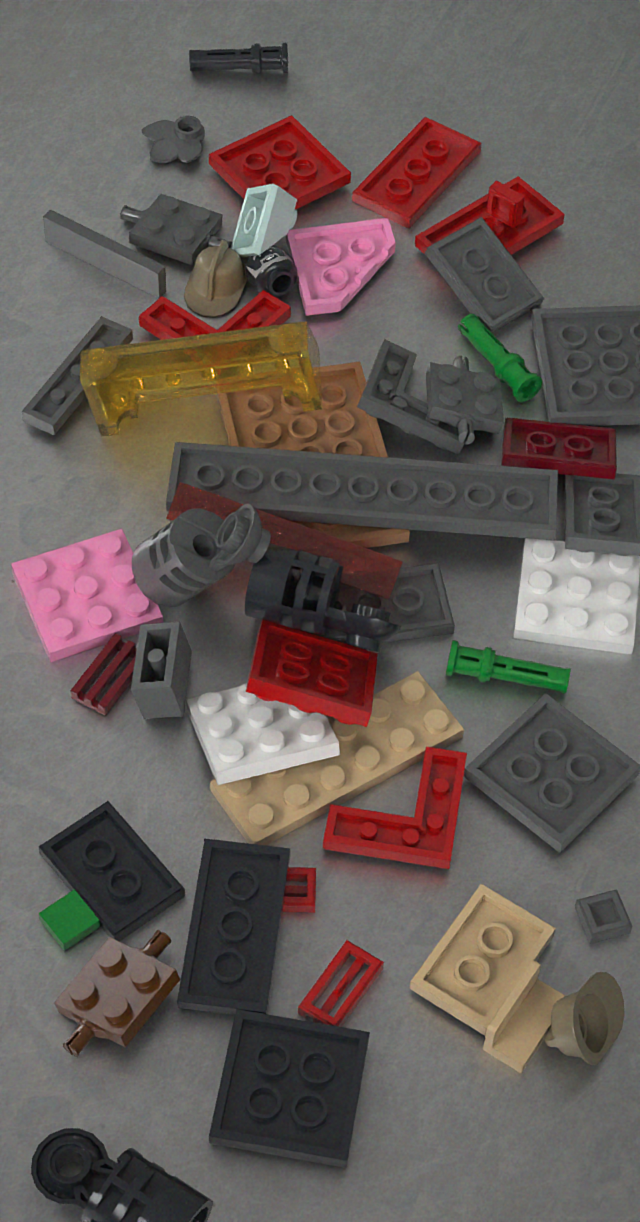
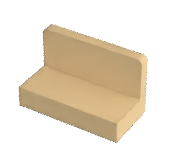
(522, 1020)

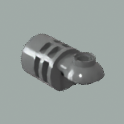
(196, 553)

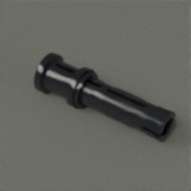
(253, 58)

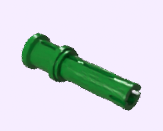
(507, 365)
(488, 665)

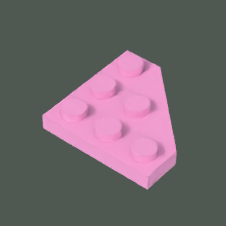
(338, 261)

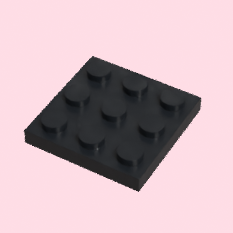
(290, 1088)

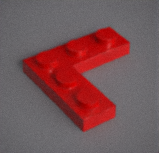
(171, 321)
(416, 840)

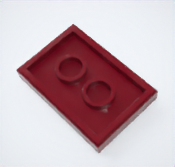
(560, 447)

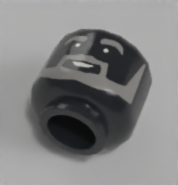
(272, 271)

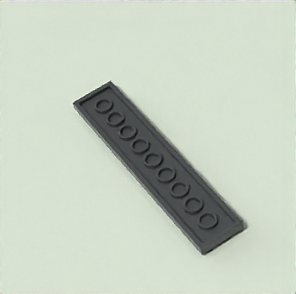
(374, 490)

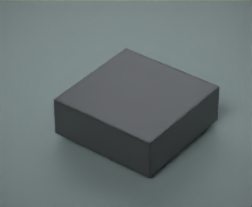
(603, 916)

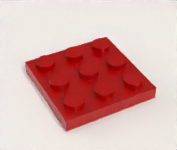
(281, 156)
(313, 673)

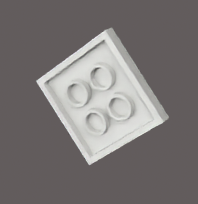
(577, 597)
(257, 736)

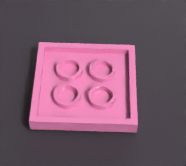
(84, 595)

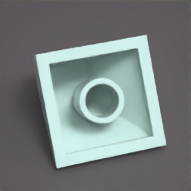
(264, 219)

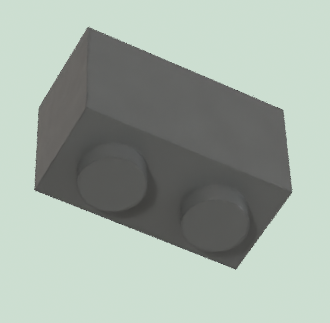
(161, 670)

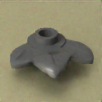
(175, 139)

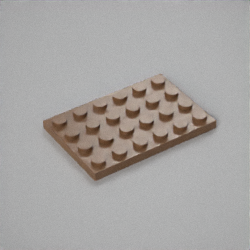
(270, 422)

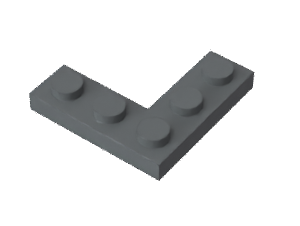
(385, 399)

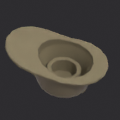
(215, 281)
(588, 1020)

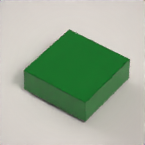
(69, 920)

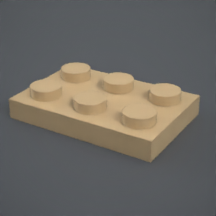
(481, 958)

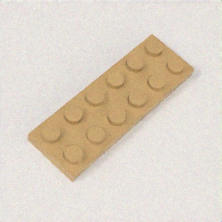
(399, 729)

